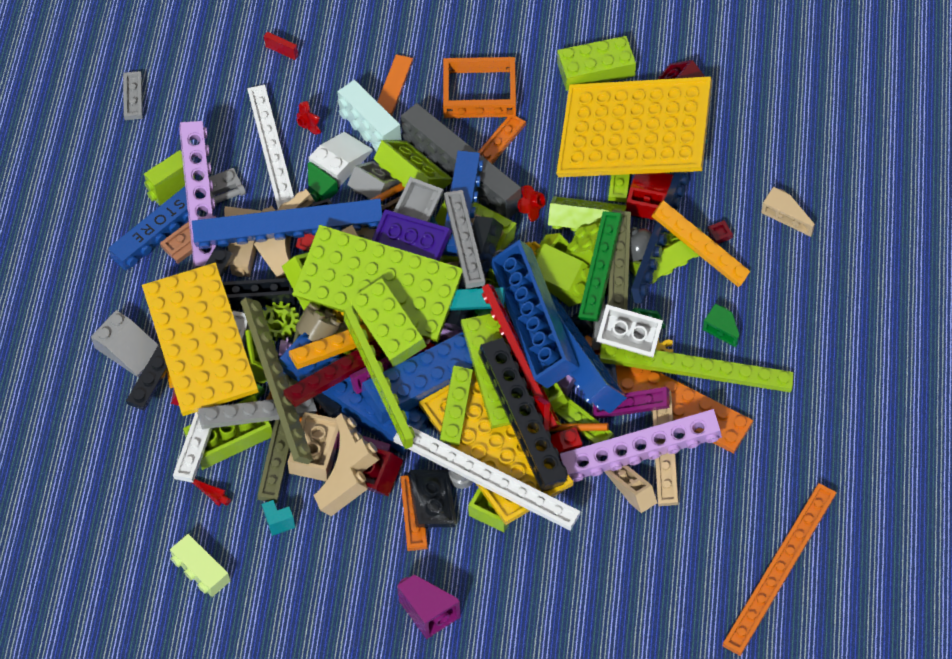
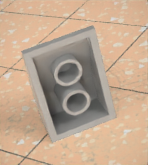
(124, 343)

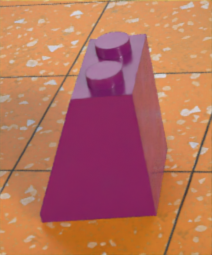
(427, 605)

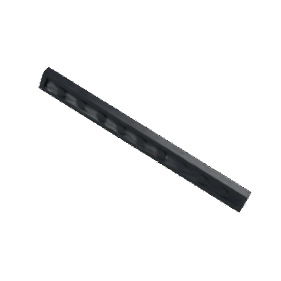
(156, 367)

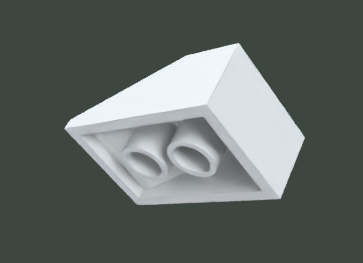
(339, 156)

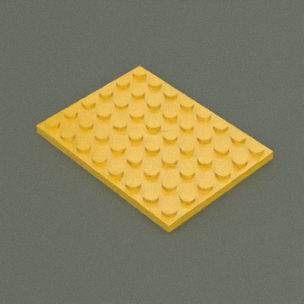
(635, 127)

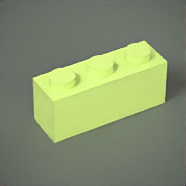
(199, 566)

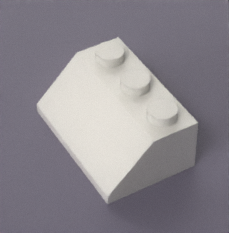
(629, 331)

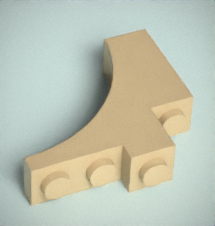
(278, 251)
(347, 476)

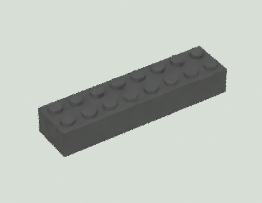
(441, 148)

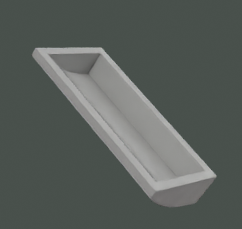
(418, 199)

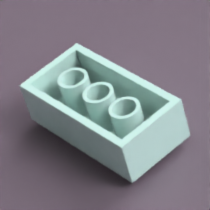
(367, 115)

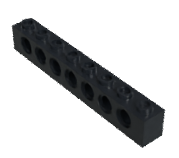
(545, 477)

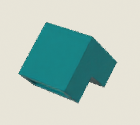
(278, 520)

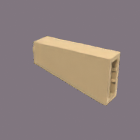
(243, 254)

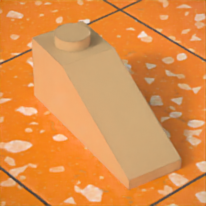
(785, 209)
(633, 487)

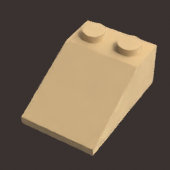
(322, 438)

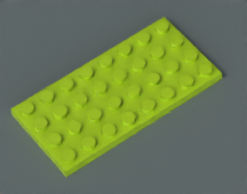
(347, 264)

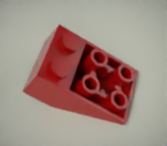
(647, 193)

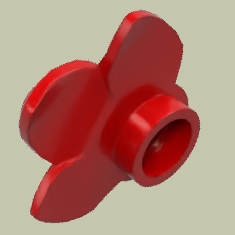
(306, 119)
(531, 202)

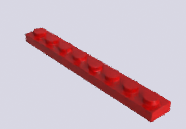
(508, 332)

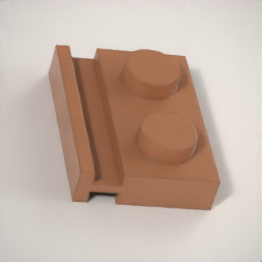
(178, 244)

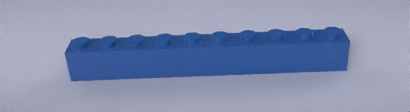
(285, 223)

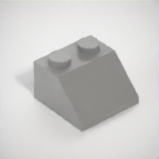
(371, 180)

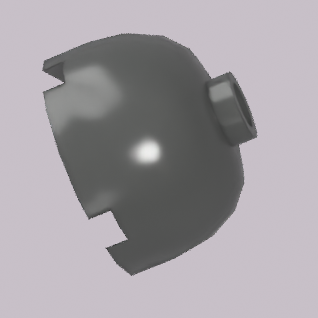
(638, 243)

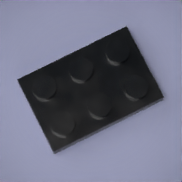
(432, 498)

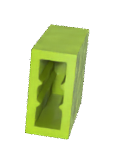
(165, 179)

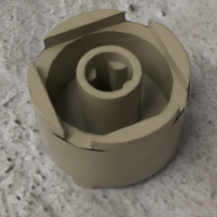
(318, 323)

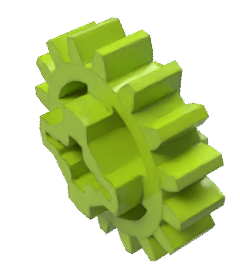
(279, 320)

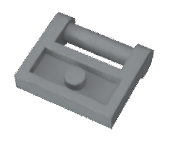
(223, 182)

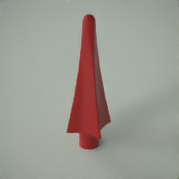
(215, 494)

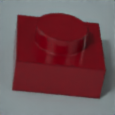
(720, 232)

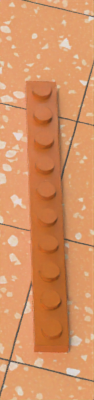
(779, 570)

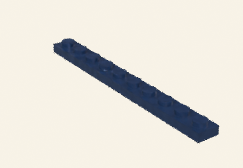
(657, 240)

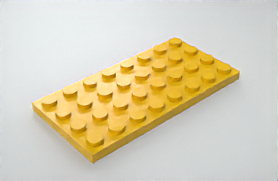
(199, 339)
(493, 446)

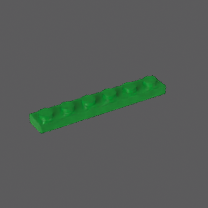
(600, 266)

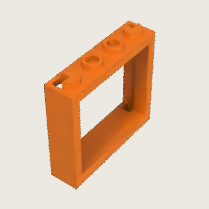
(479, 108)

